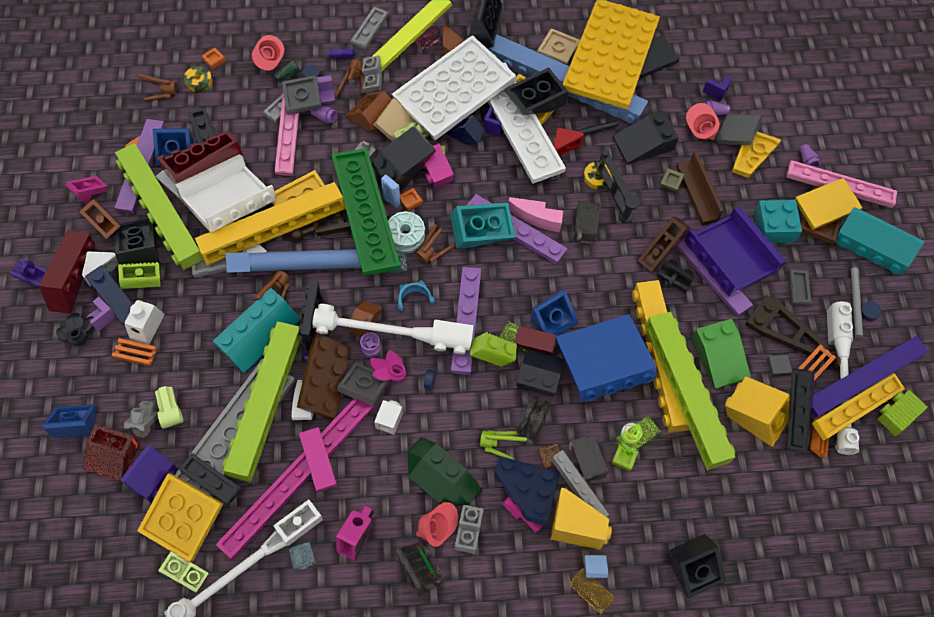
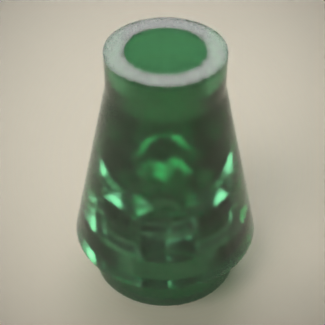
(287, 71)

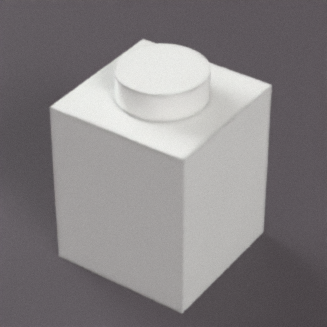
(388, 416)

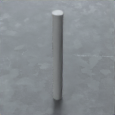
(856, 303)

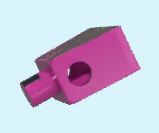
(354, 533)

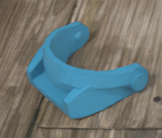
(413, 287)

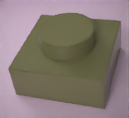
(672, 180)

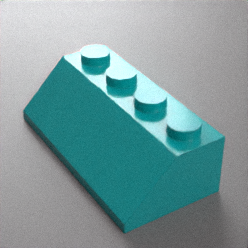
(878, 241)
(250, 333)

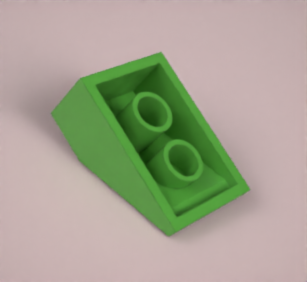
(721, 353)

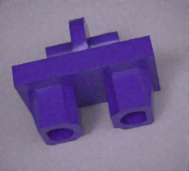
(28, 272)

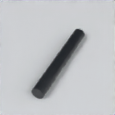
(600, 127)

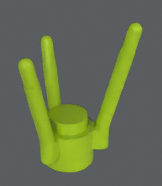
(490, 439)

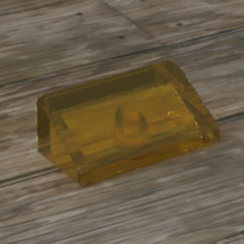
(591, 591)

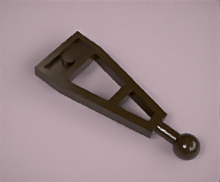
(298, 234)
(765, 314)

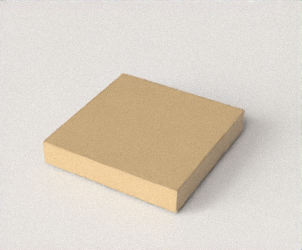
(559, 46)
(392, 119)

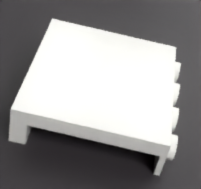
(224, 193)

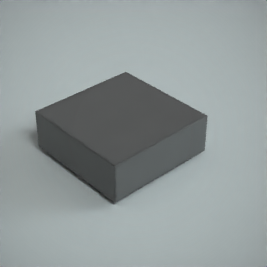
(779, 365)

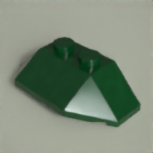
(440, 474)

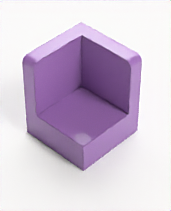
(326, 89)
(102, 315)

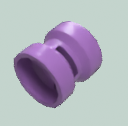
(367, 342)

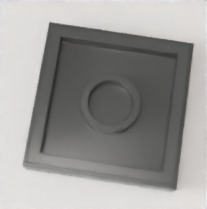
(301, 95)
(739, 129)
(362, 385)

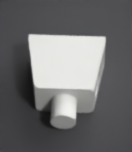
(143, 322)

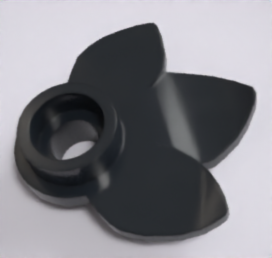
(75, 329)

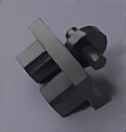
(676, 276)

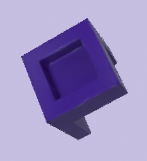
(716, 89)
(491, 124)

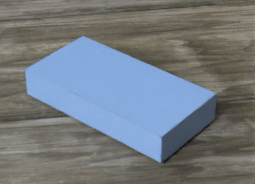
(390, 191)

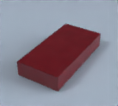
(535, 340)

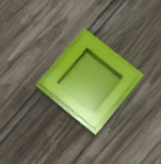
(624, 461)

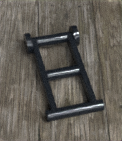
(631, 201)

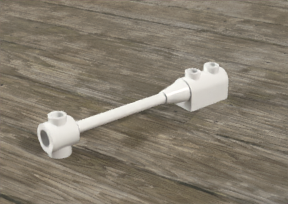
(441, 335)
(841, 336)
(286, 532)

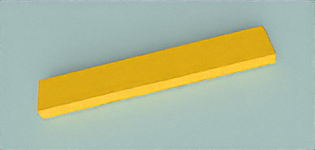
(858, 406)

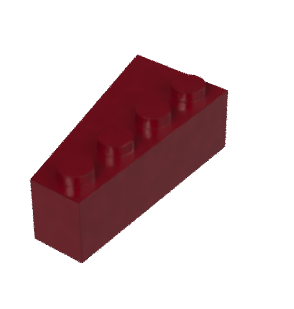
(199, 157)
(64, 274)

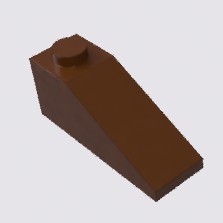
(664, 243)

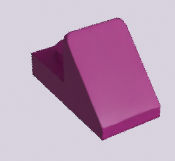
(86, 187)

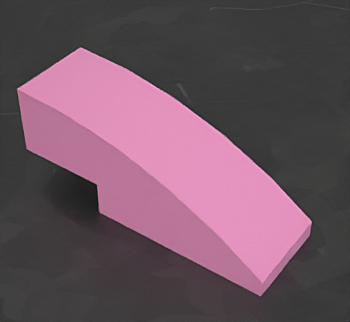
(536, 214)

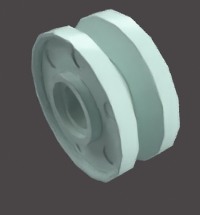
(407, 222)

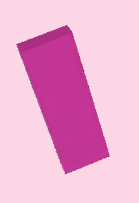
(317, 459)

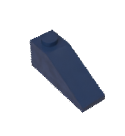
(110, 292)

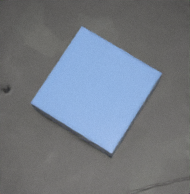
(596, 566)

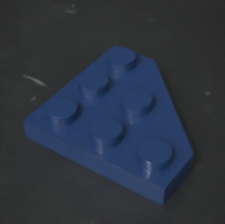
(528, 487)

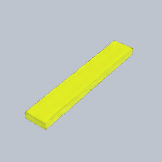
(412, 31)

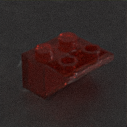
(109, 452)

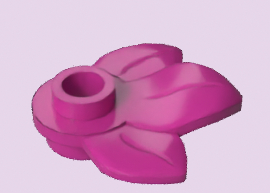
(388, 368)

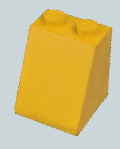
(759, 409)
(579, 523)

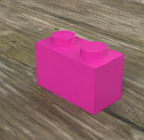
(438, 169)

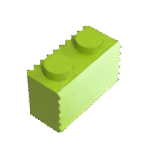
(139, 275)
(493, 349)
(902, 412)

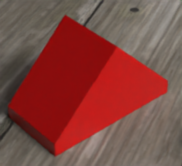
(567, 140)

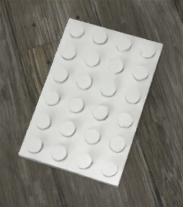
(454, 87)

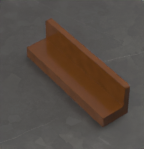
(700, 190)

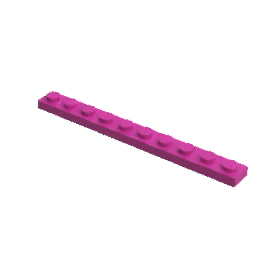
(290, 481)

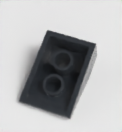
(538, 93)
(646, 138)
(404, 157)
(136, 243)

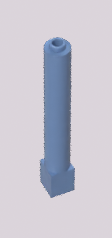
(291, 260)

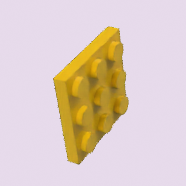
(180, 517)

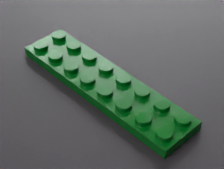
(365, 212)

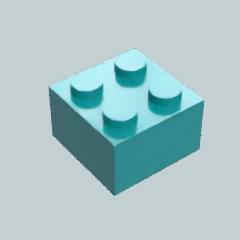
(778, 220)

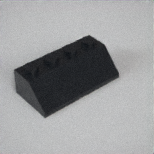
(486, 21)

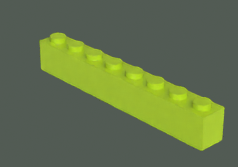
(159, 207)
(690, 391)
(263, 402)

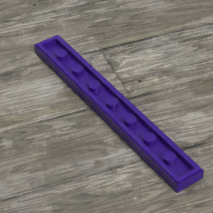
(867, 376)

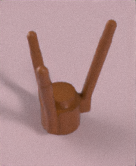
(353, 71)
(166, 86)
(425, 252)
(278, 282)

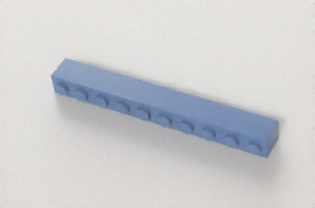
(529, 62)

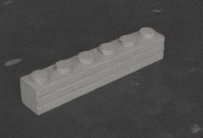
(576, 481)

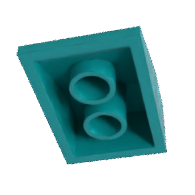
(481, 224)

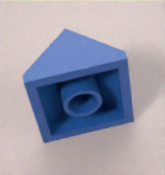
(171, 139)
(554, 314)
(71, 421)

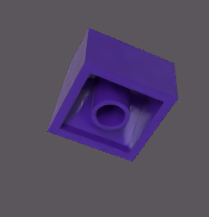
(148, 473)

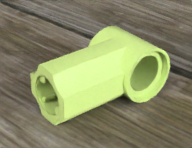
(169, 412)

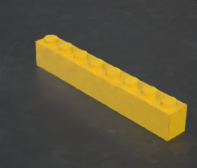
(270, 223)
(649, 304)

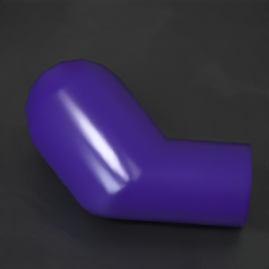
(346, 53)

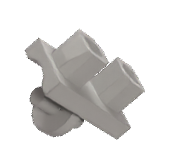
(142, 419)

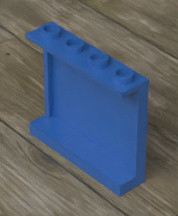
(606, 358)

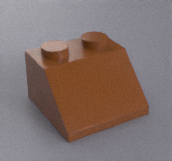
(368, 110)

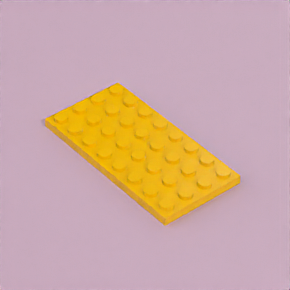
(611, 53)

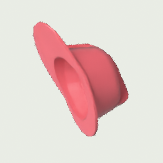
(268, 52)
(703, 121)
(438, 524)

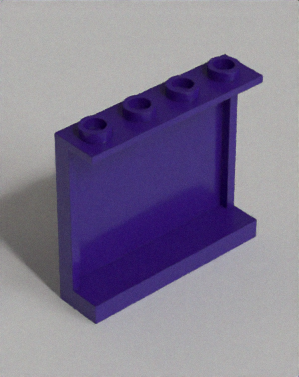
(735, 252)

